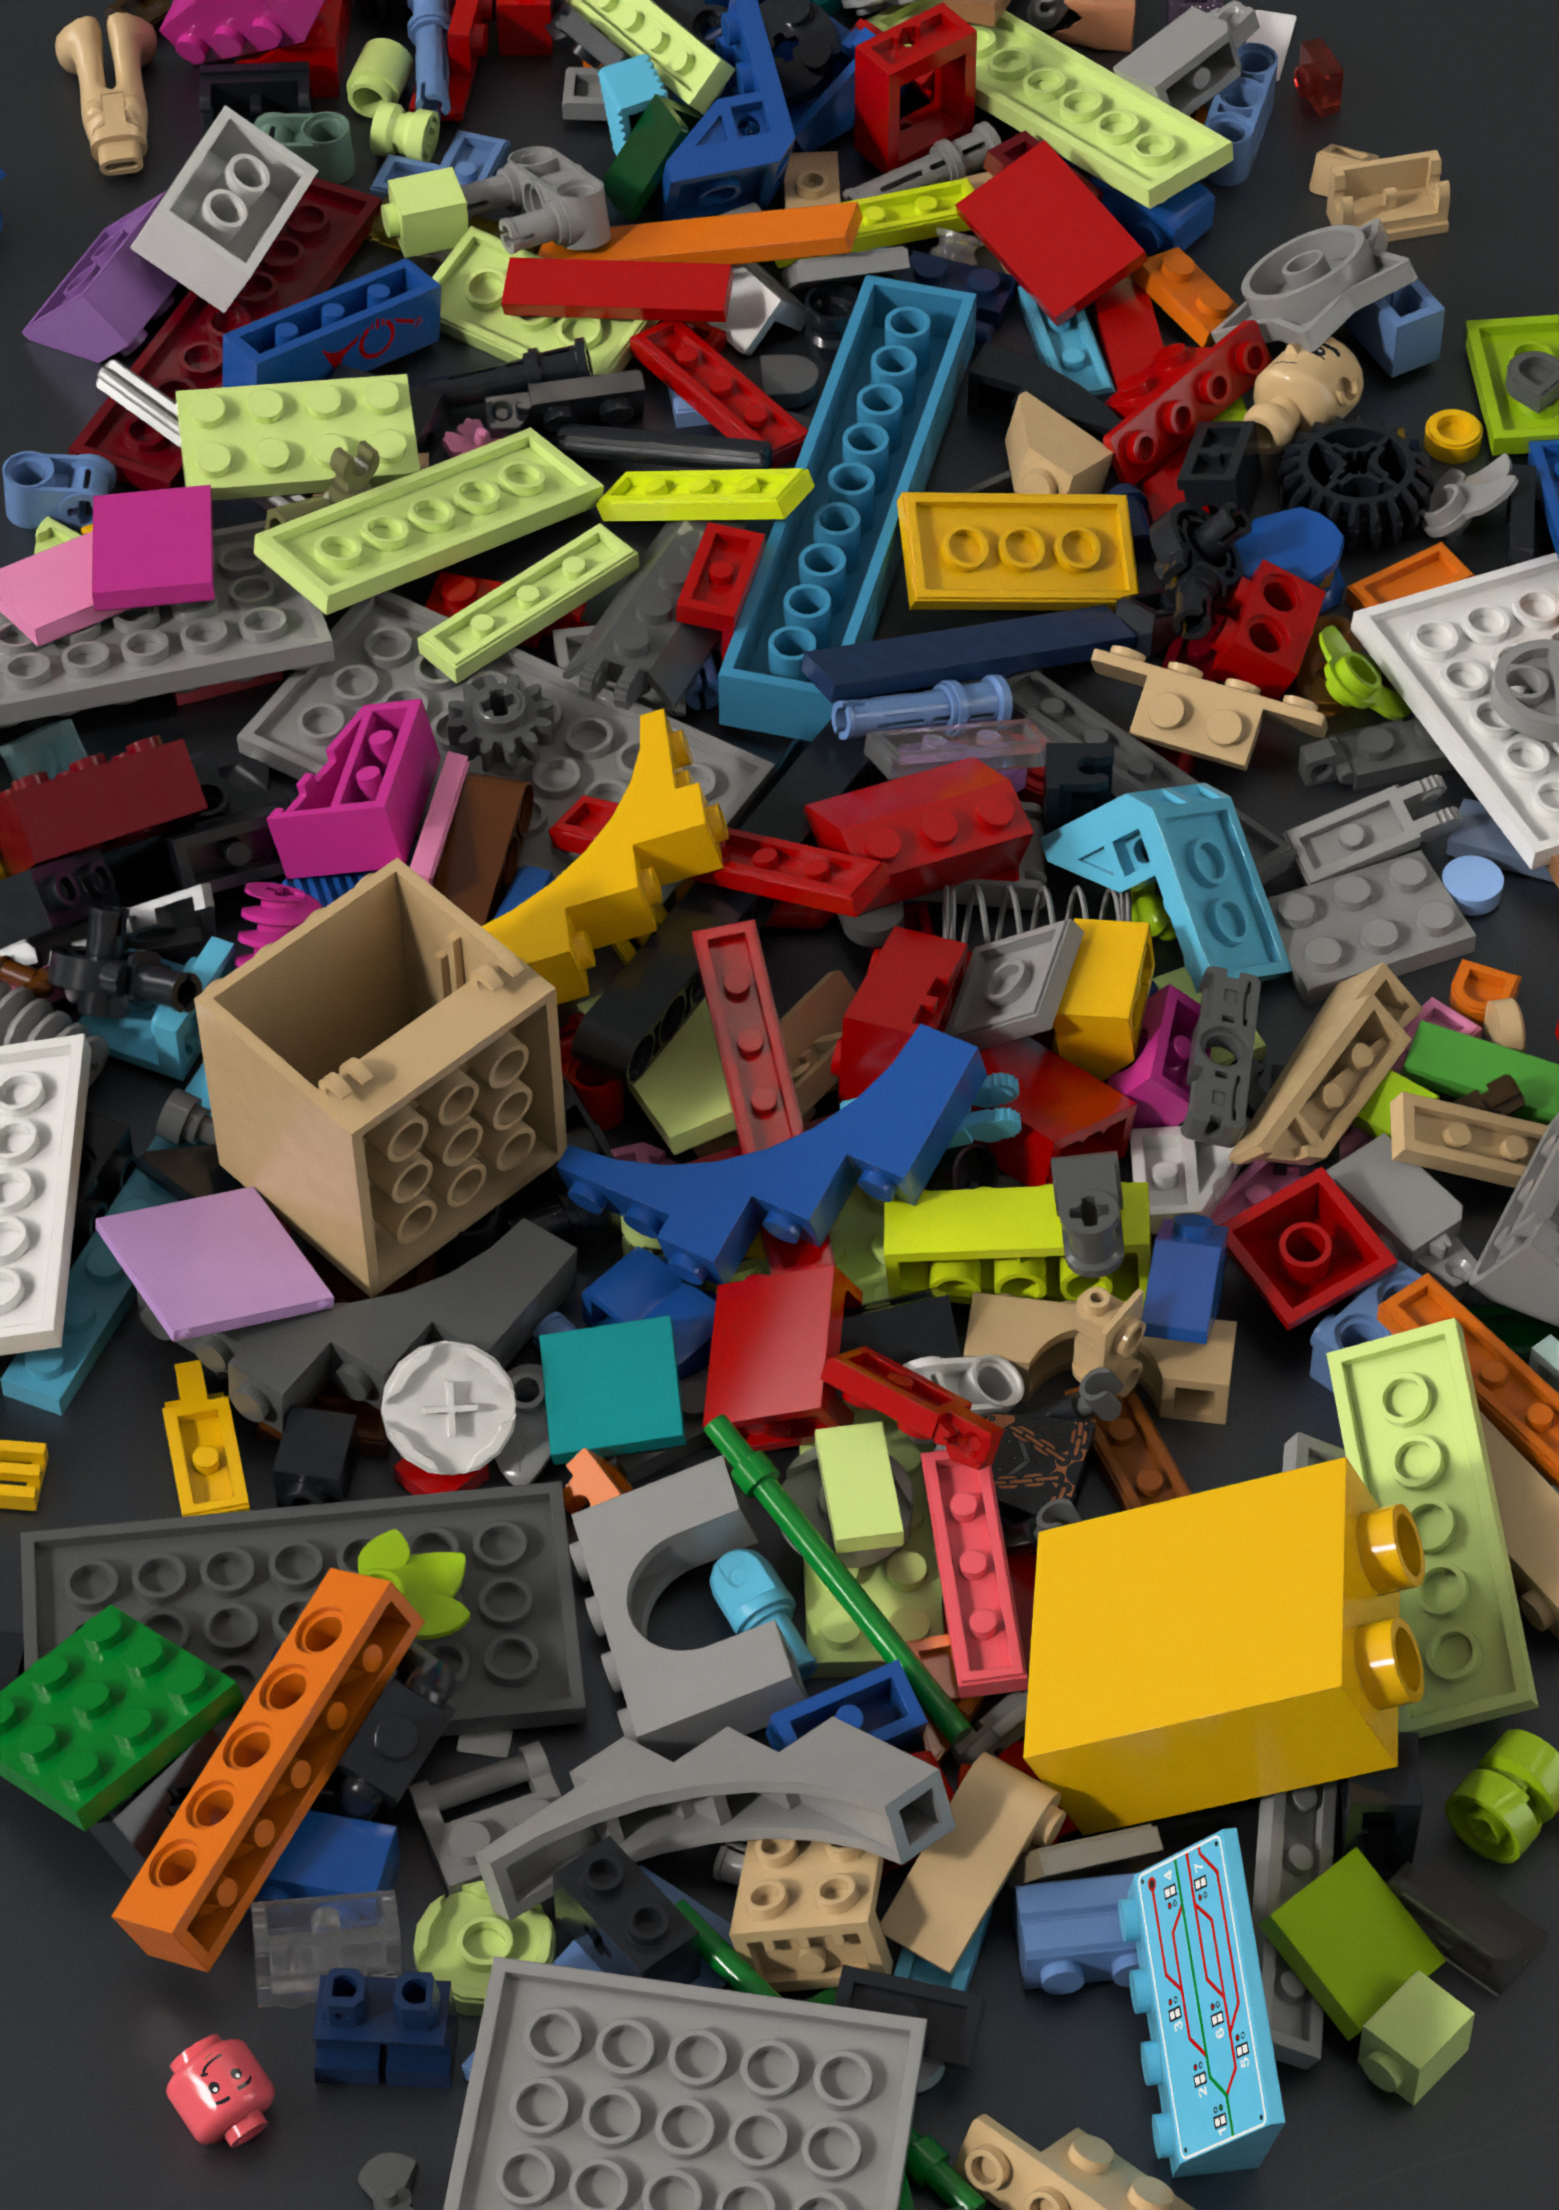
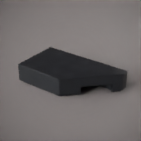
(187, 1171)

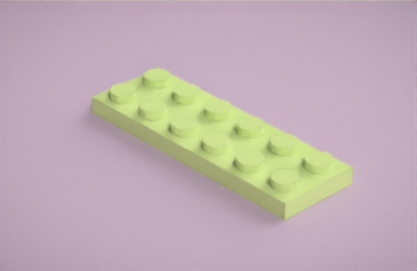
(427, 520)
(1421, 1443)

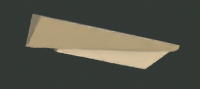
(1331, 1071)

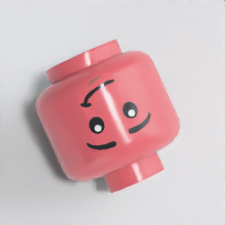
(220, 2091)

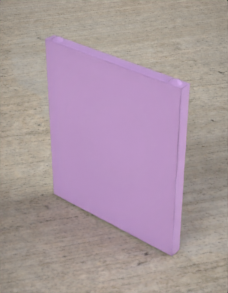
(214, 1263)

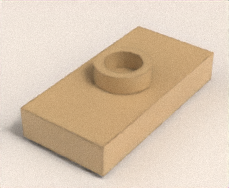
(812, 179)

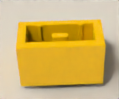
(1105, 996)

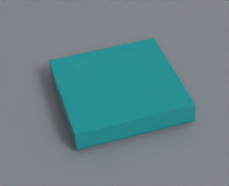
(612, 1389)

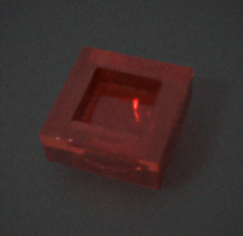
(1319, 77)

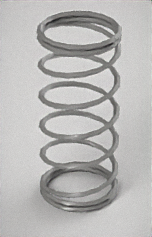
(1122, 904)

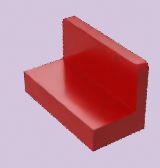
(720, 579)

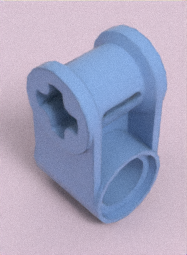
(54, 487)

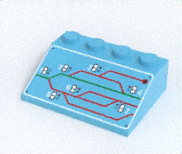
(1203, 2009)

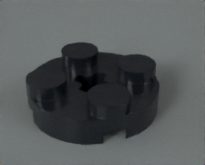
(817, 49)

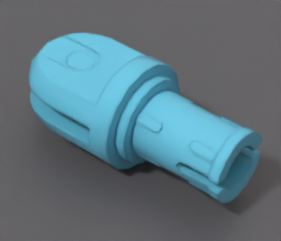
(754, 1595)

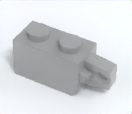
(1191, 56)
(1408, 1213)

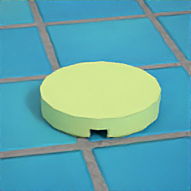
(464, 1934)

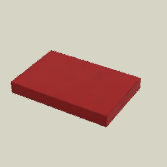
(1051, 233)

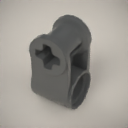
(1090, 1211)

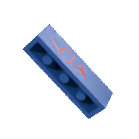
(350, 325)

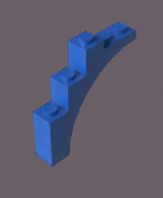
(798, 1187)

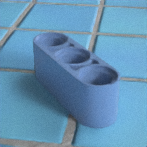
(1244, 110)

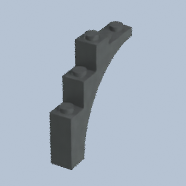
(357, 1344)

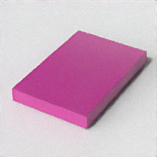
(153, 548)

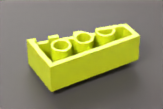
(1004, 1244)

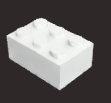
(224, 209)

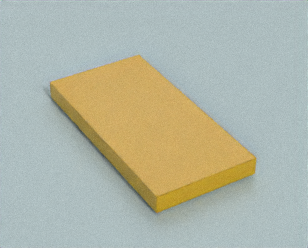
(1016, 550)

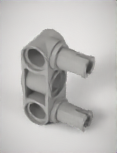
(552, 201)

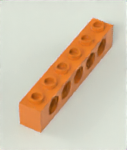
(268, 1769)

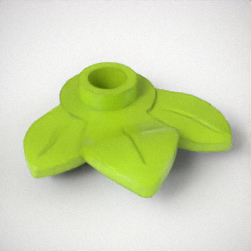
(1357, 679)
(424, 1579)

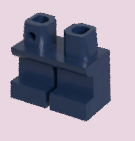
(365, 2013)

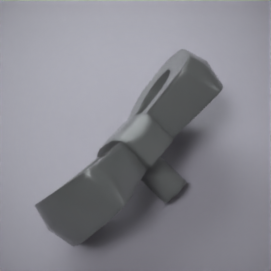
(389, 2180)

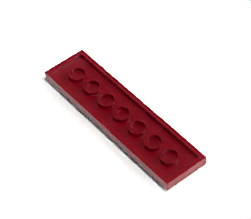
(189, 347)

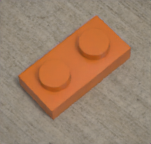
(1185, 293)

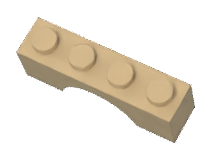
(1039, 1338)

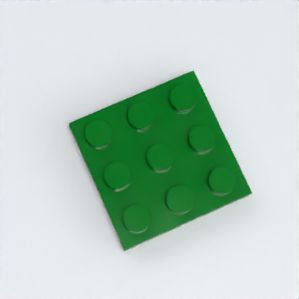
(106, 1715)

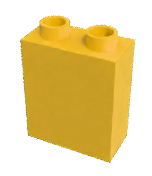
(1221, 1646)

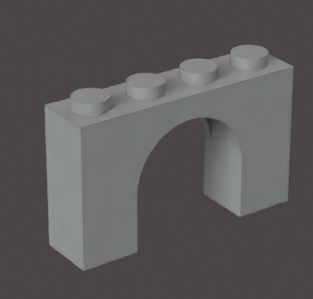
(630, 1555)

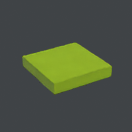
(1350, 1941)

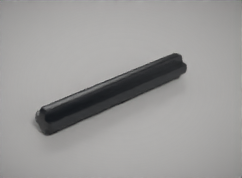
(663, 448)

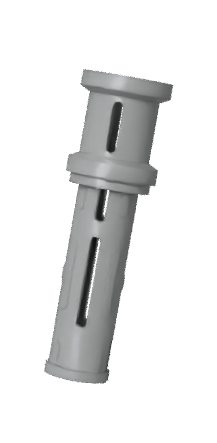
(944, 163)

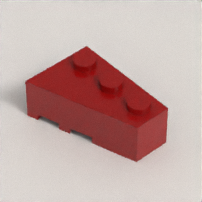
(906, 985)

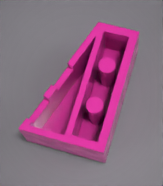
(232, 28)
(364, 798)

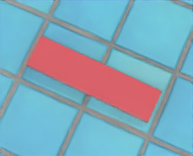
(974, 1577)

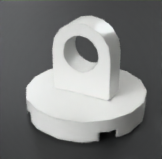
(449, 1408)

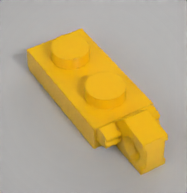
(203, 1447)

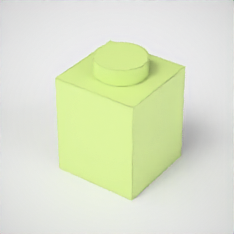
(425, 212)
(1415, 2038)

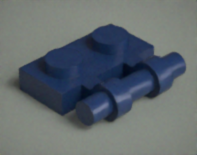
(993, 289)

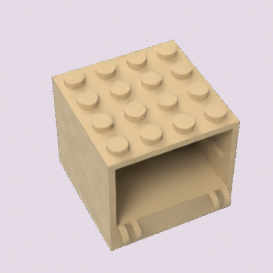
(384, 1075)

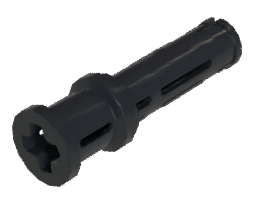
(513, 377)

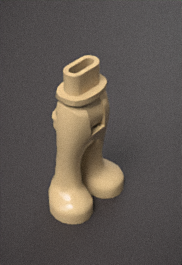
(117, 116)

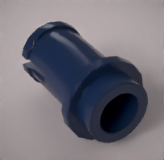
(1138, 517)

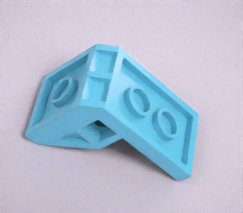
(1203, 865)

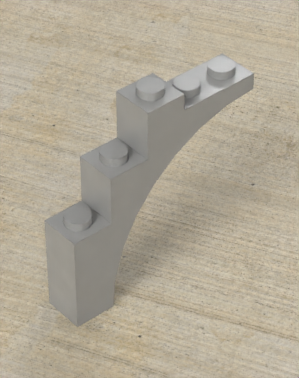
(821, 1788)

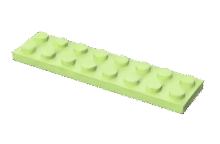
(1084, 110)

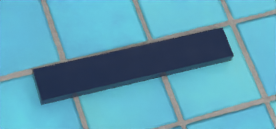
(964, 653)

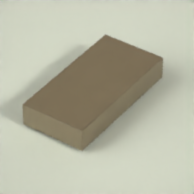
(1085, 1854)

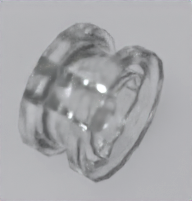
(956, 246)

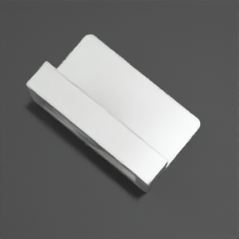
(755, 305)

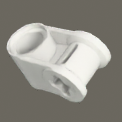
(983, 1380)

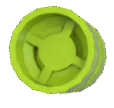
(1507, 1798)

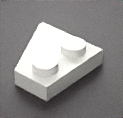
(1180, 1172)

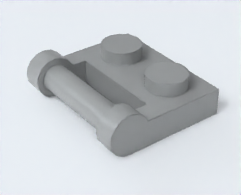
(456, 1842)

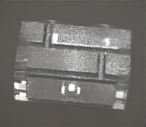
(312, 1935)

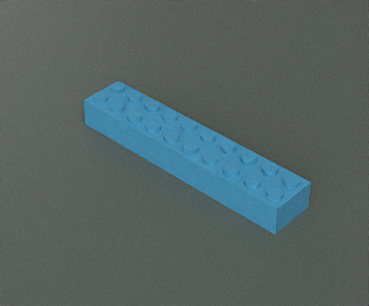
(842, 544)

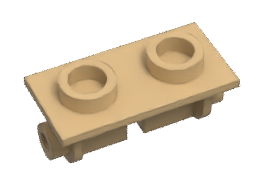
(1109, 1336)

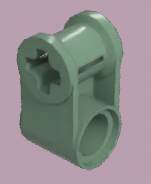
(317, 138)

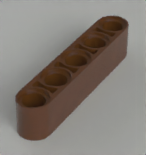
(485, 844)

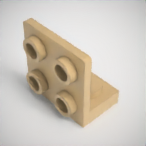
(808, 1913)

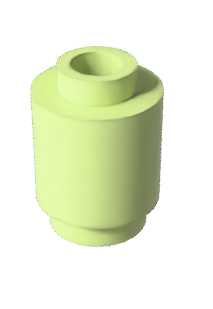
(378, 75)

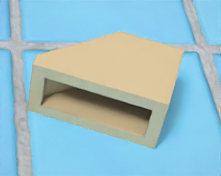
(1052, 453)

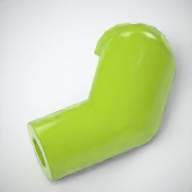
(1149, 908)

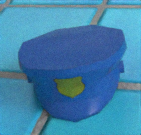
(1300, 544)

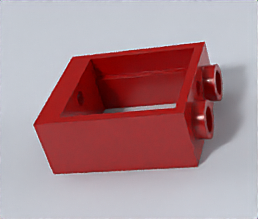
(883, 65)

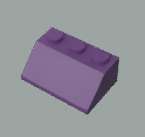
(106, 296)

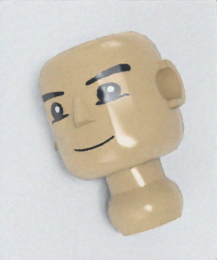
(1302, 390)

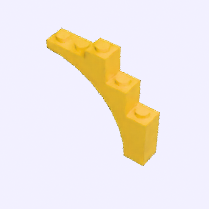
(610, 891)

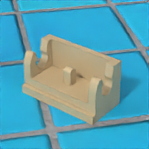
(1396, 189)

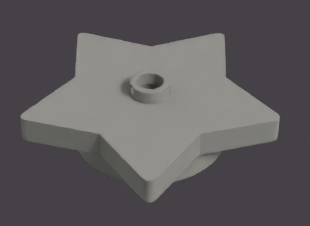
(1318, 283)

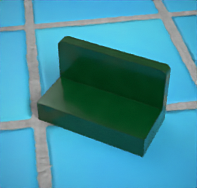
(639, 167)

